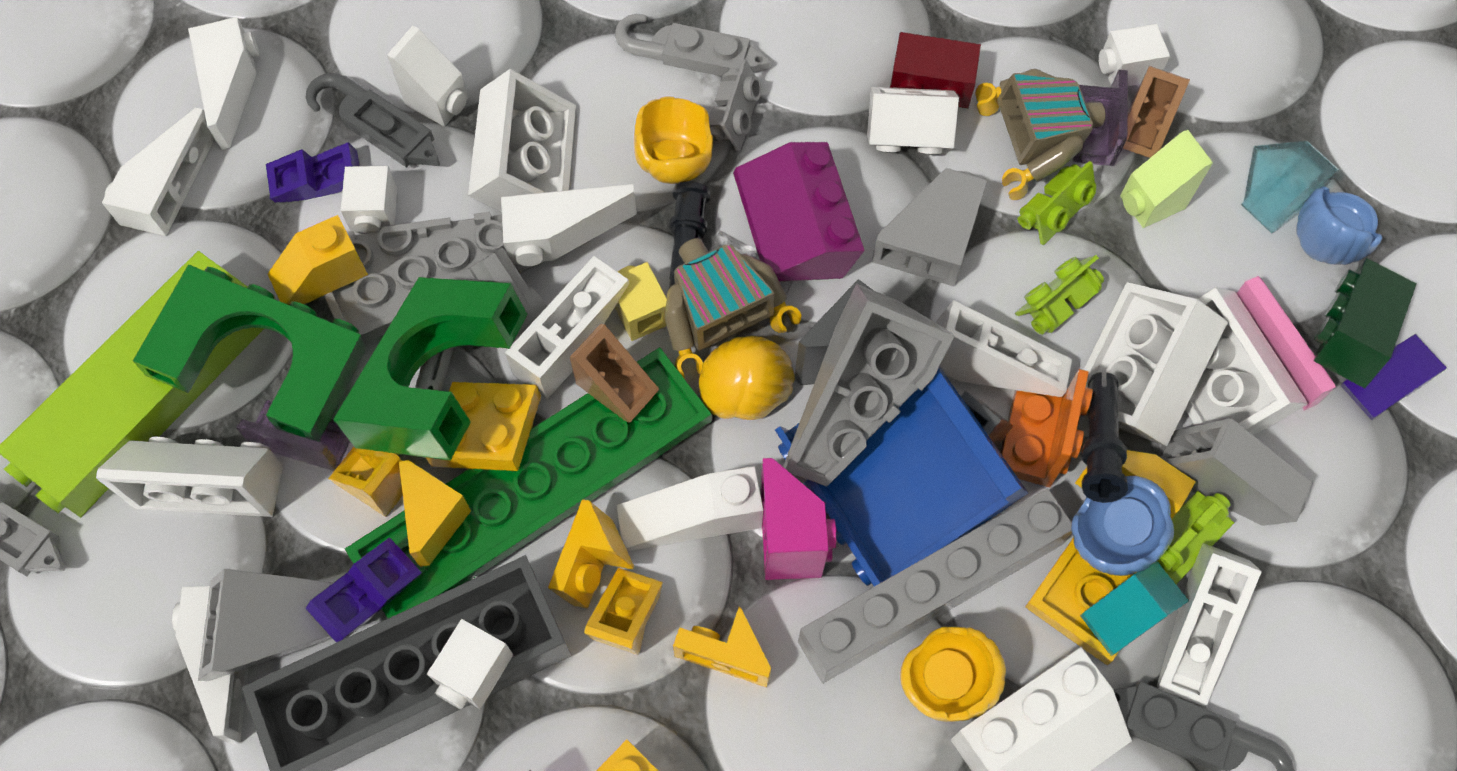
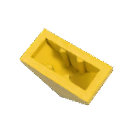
(371, 478)
(431, 512)

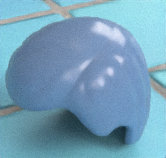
(1337, 227)
(1125, 533)

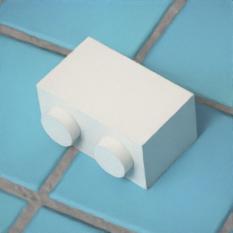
(912, 119)

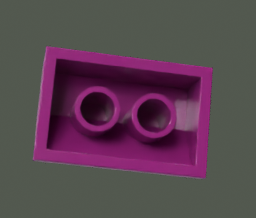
(799, 212)

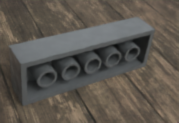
(377, 681)

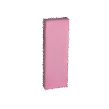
(1286, 341)

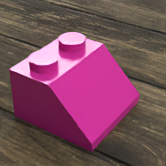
(793, 526)

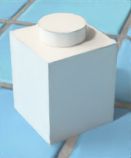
(1133, 51)
(368, 198)
(469, 666)

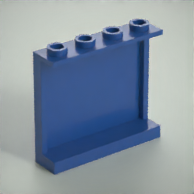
(916, 483)

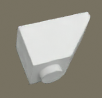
(427, 78)

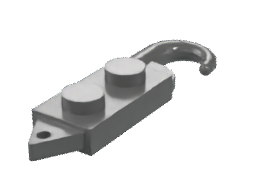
(378, 121)
(1193, 731)

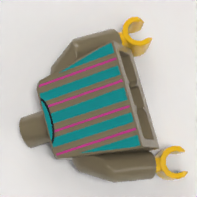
(1043, 121)
(720, 296)

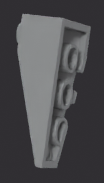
(868, 372)

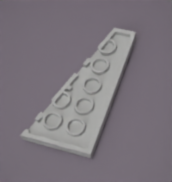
(410, 251)

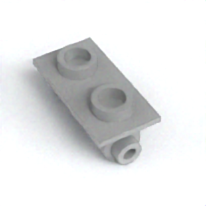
(739, 93)

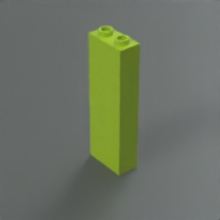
(106, 407)

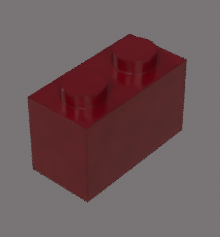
(936, 65)

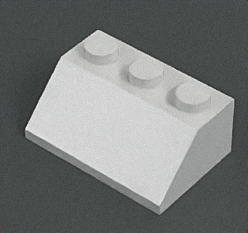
(520, 140)
(1158, 353)
(1243, 373)
(195, 477)
(1051, 724)

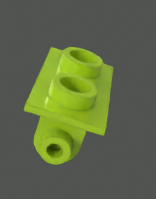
(1069, 191)
(1047, 301)
(1196, 522)

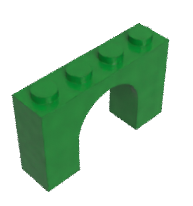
(211, 307)
(435, 316)

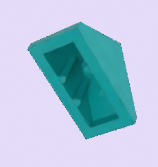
(1134, 608)

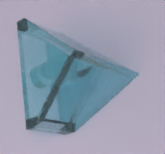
(1283, 179)

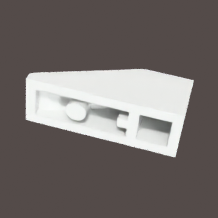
(224, 74)
(158, 178)
(555, 223)
(545, 347)
(999, 356)
(693, 510)
(1207, 624)
(221, 697)

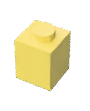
(642, 303)

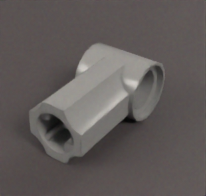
(499, 268)

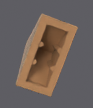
(1153, 110)
(611, 374)

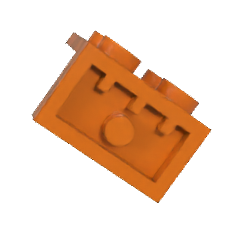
(1046, 431)

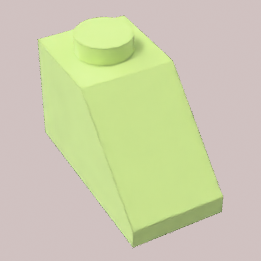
(1166, 180)

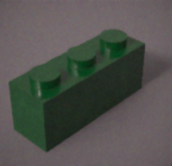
(1363, 322)

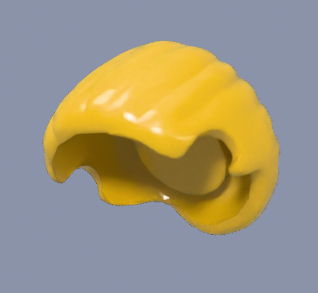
(673, 139)
(746, 378)
(954, 674)

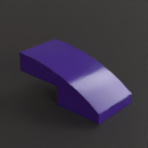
(308, 177)
(1404, 373)
(363, 590)

